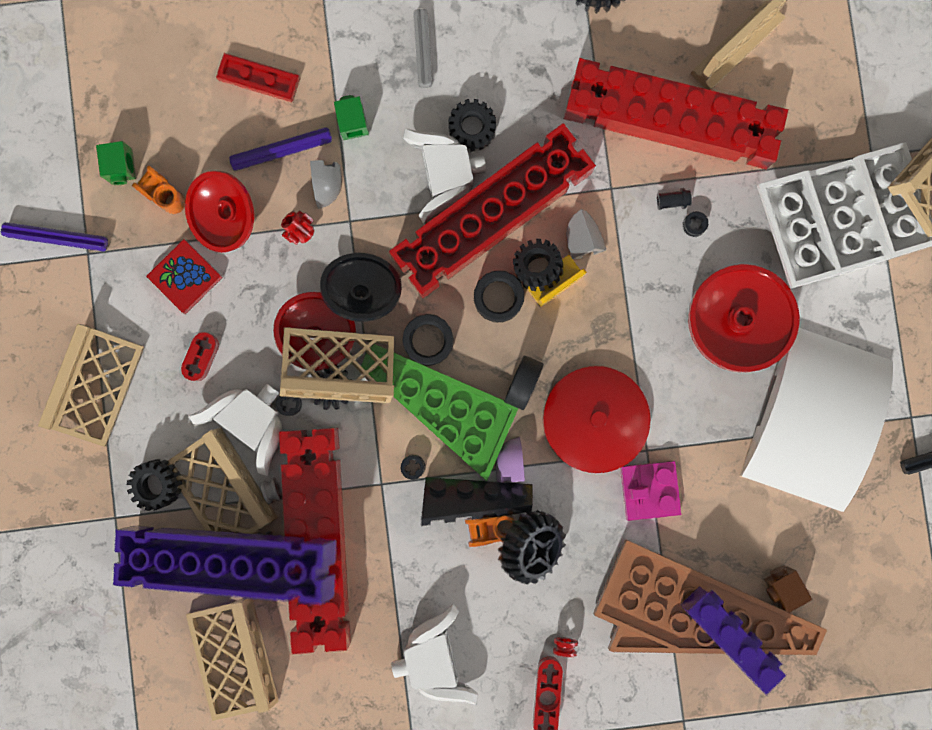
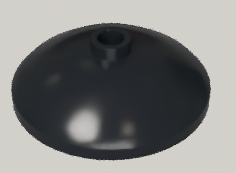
(360, 276)

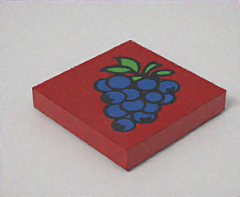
(184, 276)

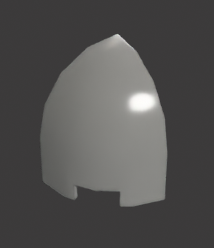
(325, 182)
(583, 235)

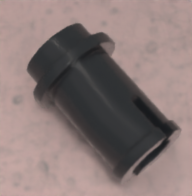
(674, 199)

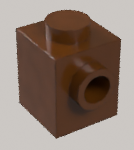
(787, 588)

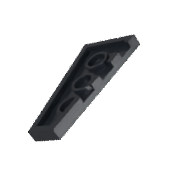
(460, 498)

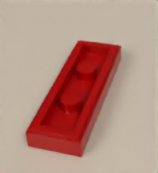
(258, 77)

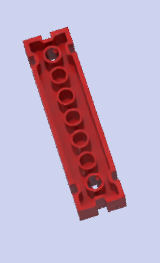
(675, 114)
(493, 210)
(316, 512)

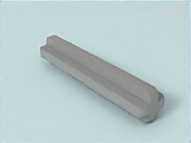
(422, 48)

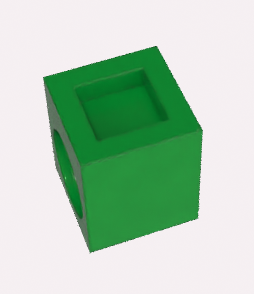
(351, 117)
(116, 162)

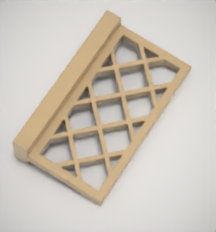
(739, 44)
(913, 177)
(69, 374)
(340, 388)
(235, 474)
(254, 659)

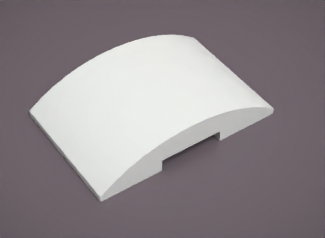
(842, 216)
(821, 421)

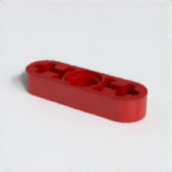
(556, 677)

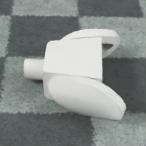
(446, 168)
(248, 419)
(432, 663)

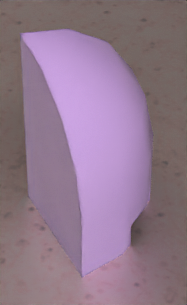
(510, 462)

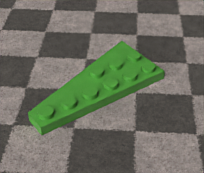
(457, 413)

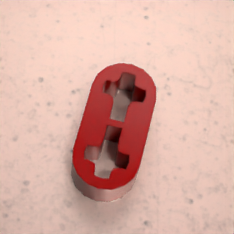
(193, 355)

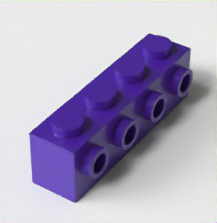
(733, 640)

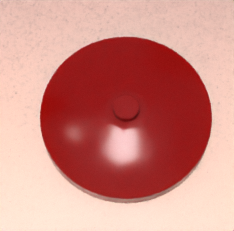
(743, 318)
(596, 419)

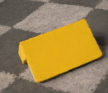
(570, 275)

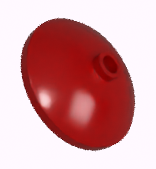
(209, 213)
(311, 313)

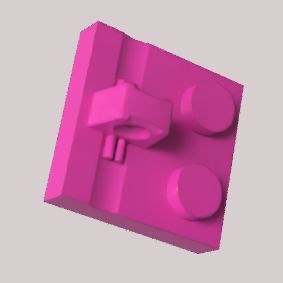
(650, 490)

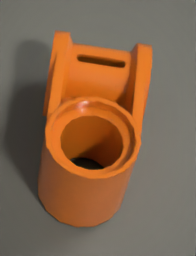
(157, 189)
(488, 529)

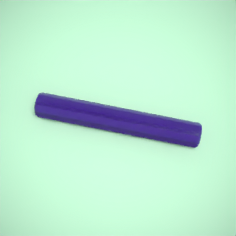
(280, 149)
(54, 236)

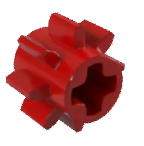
(297, 227)

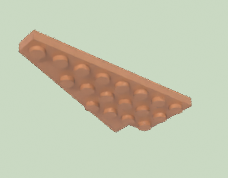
(645, 606)

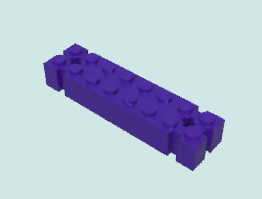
(225, 563)

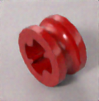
(565, 647)

